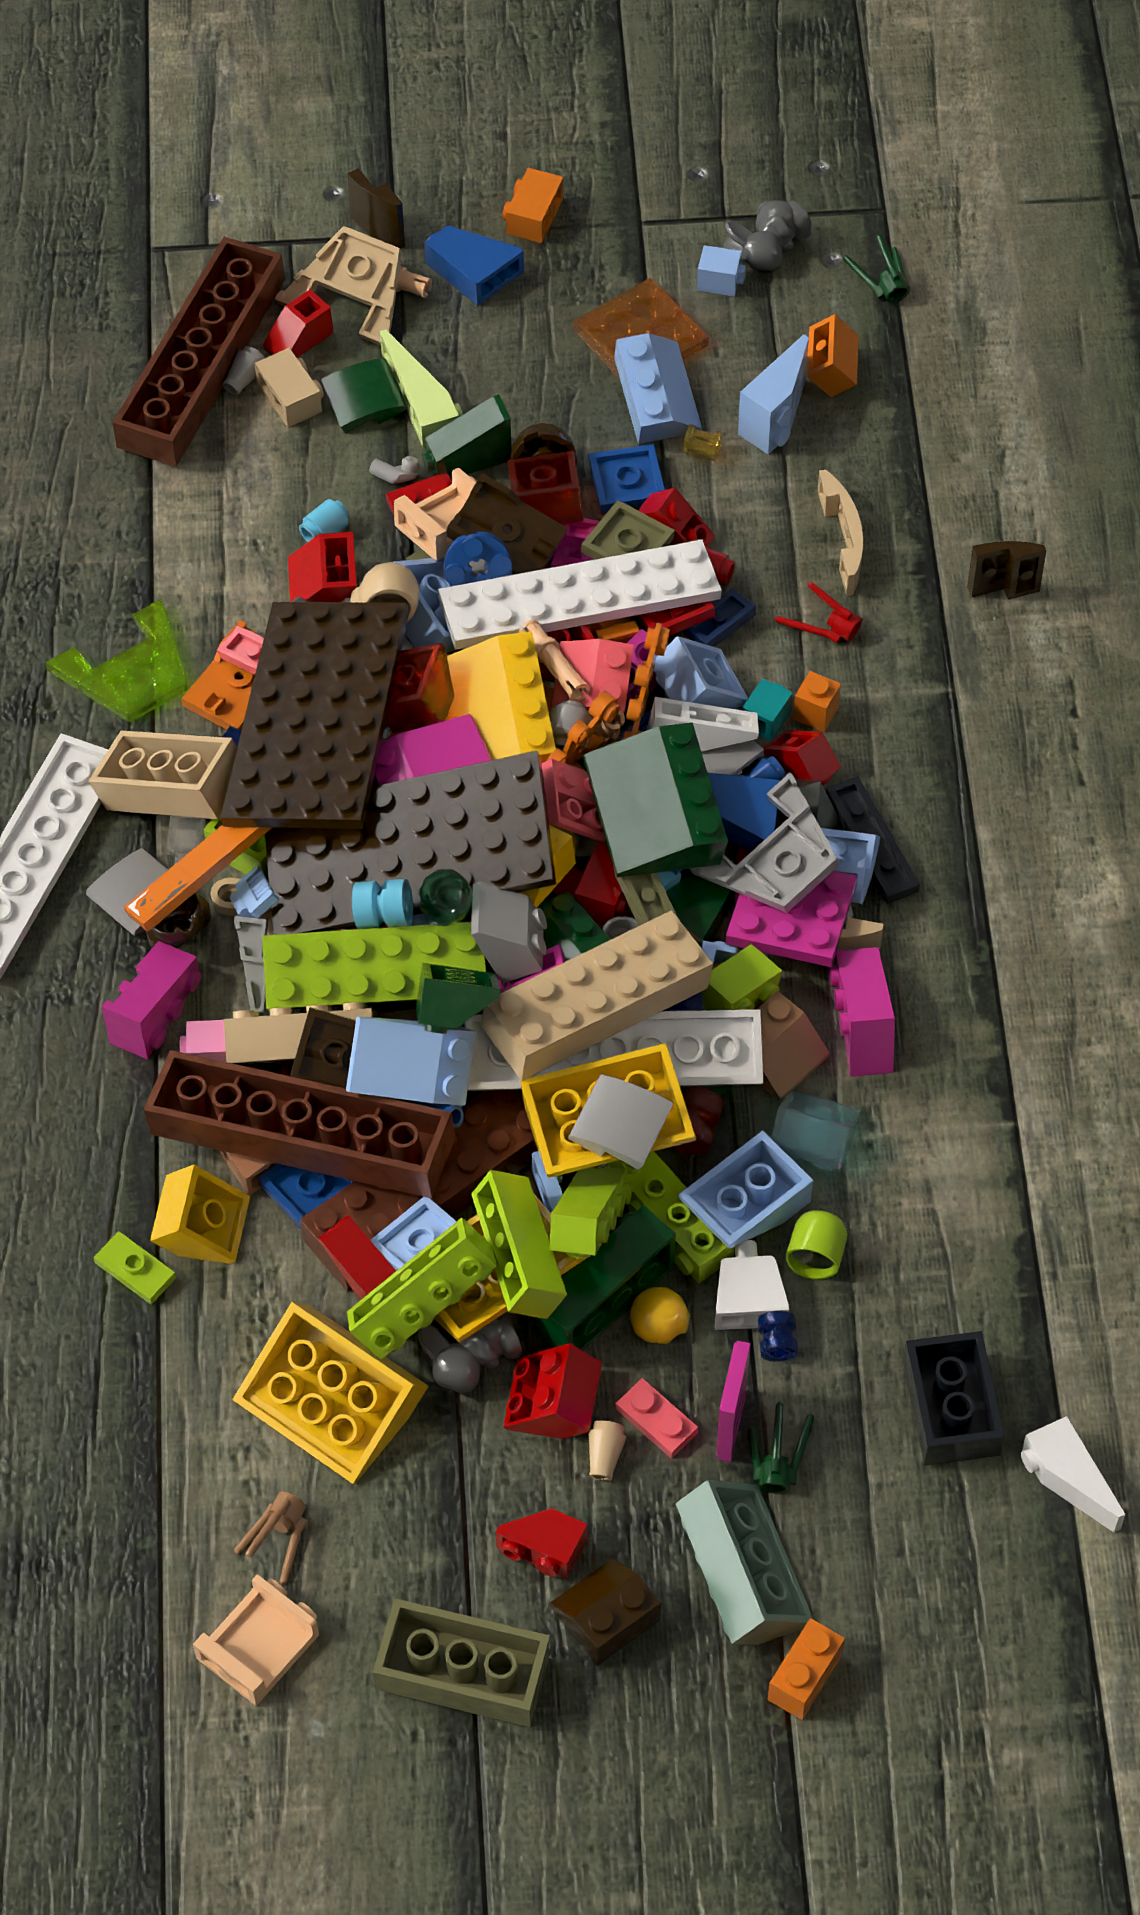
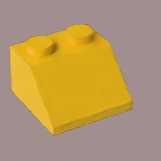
(200, 1216)

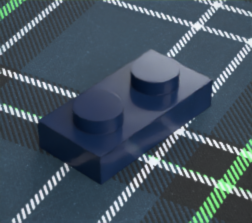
(730, 614)

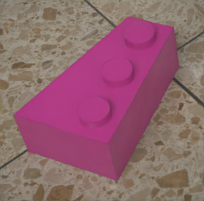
(152, 1000)
(865, 1010)

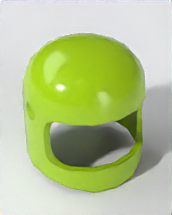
(818, 1233)

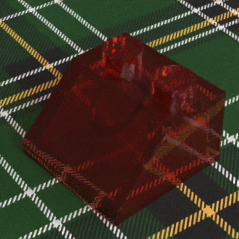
(420, 689)

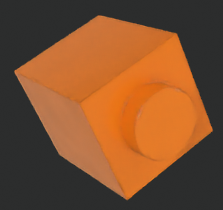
(816, 701)

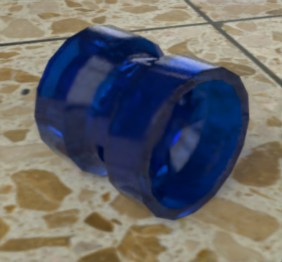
(777, 1334)

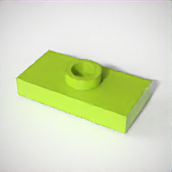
(134, 1267)

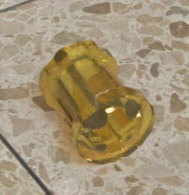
(702, 442)

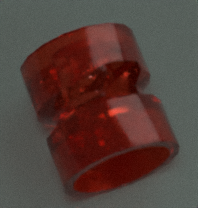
(704, 1113)

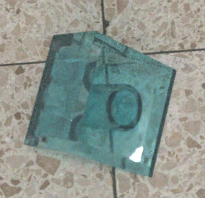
(815, 1129)

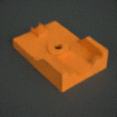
(217, 692)

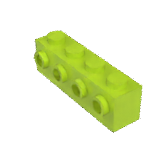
(658, 1189)
(589, 1210)
(520, 1244)
(421, 1289)

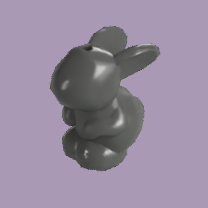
(776, 227)
(458, 1364)

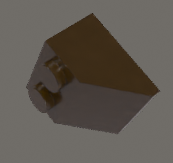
(607, 1610)

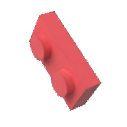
(242, 649)
(656, 1418)

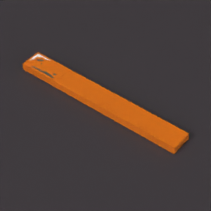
(191, 874)

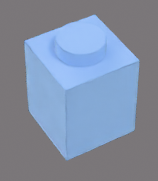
(720, 271)

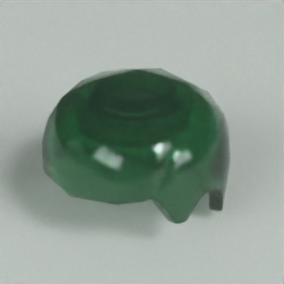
(445, 897)

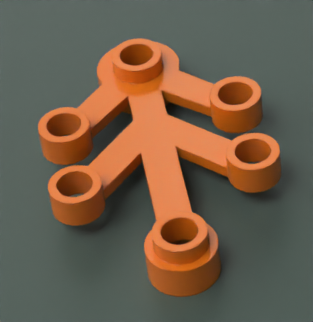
(657, 643)
(602, 709)

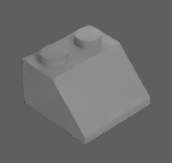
(508, 931)

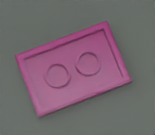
(733, 1400)

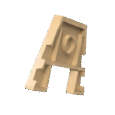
(357, 269)

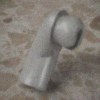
(396, 474)

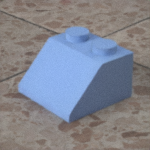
(698, 675)

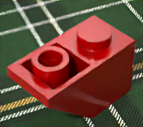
(300, 325)
(675, 512)
(544, 1539)

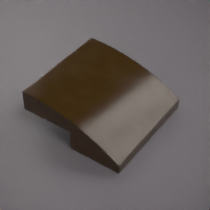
(376, 209)
(1007, 567)

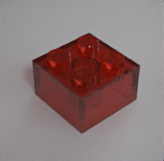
(548, 485)

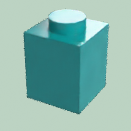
(772, 705)

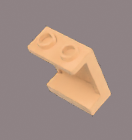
(428, 520)
(258, 1640)

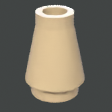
(605, 1447)

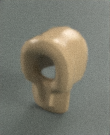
(389, 584)

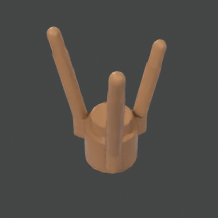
(281, 1515)

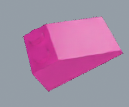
(431, 750)

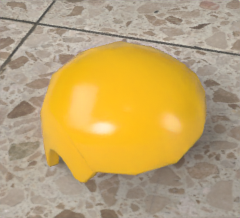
(659, 1315)

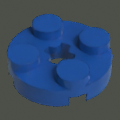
(473, 548)

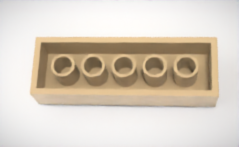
(596, 995)

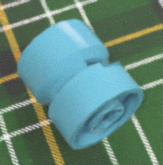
(380, 904)

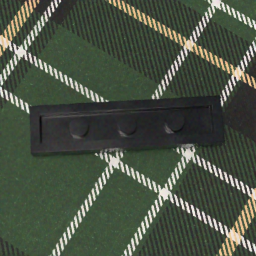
(860, 815)

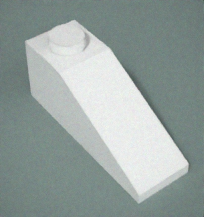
(712, 724)
(1069, 1471)

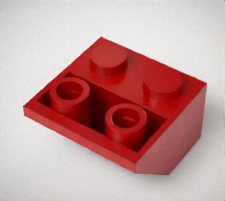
(324, 568)
(553, 1393)

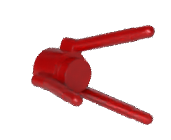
(842, 621)

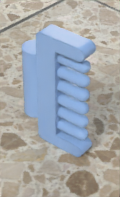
(253, 894)

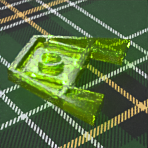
(135, 678)

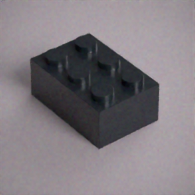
(953, 1398)

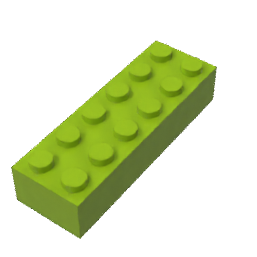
(361, 963)

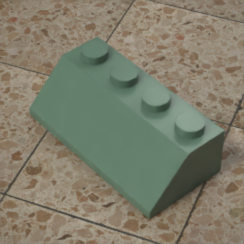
(743, 1562)

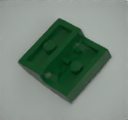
(364, 393)

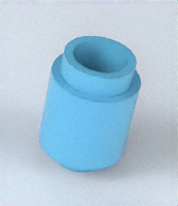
(326, 518)

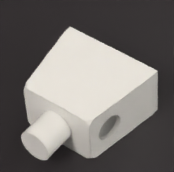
(748, 1288)

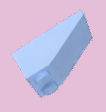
(772, 399)
(410, 1063)
(749, 1192)

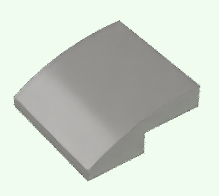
(123, 884)
(620, 1120)

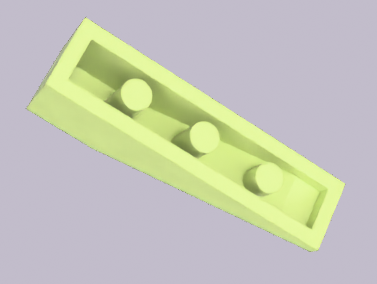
(424, 396)

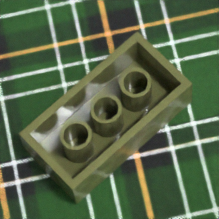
(462, 1662)

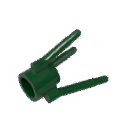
(892, 281)
(775, 1473)

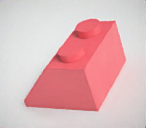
(602, 665)

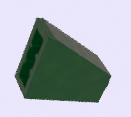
(471, 441)
(700, 905)

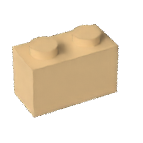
(289, 387)

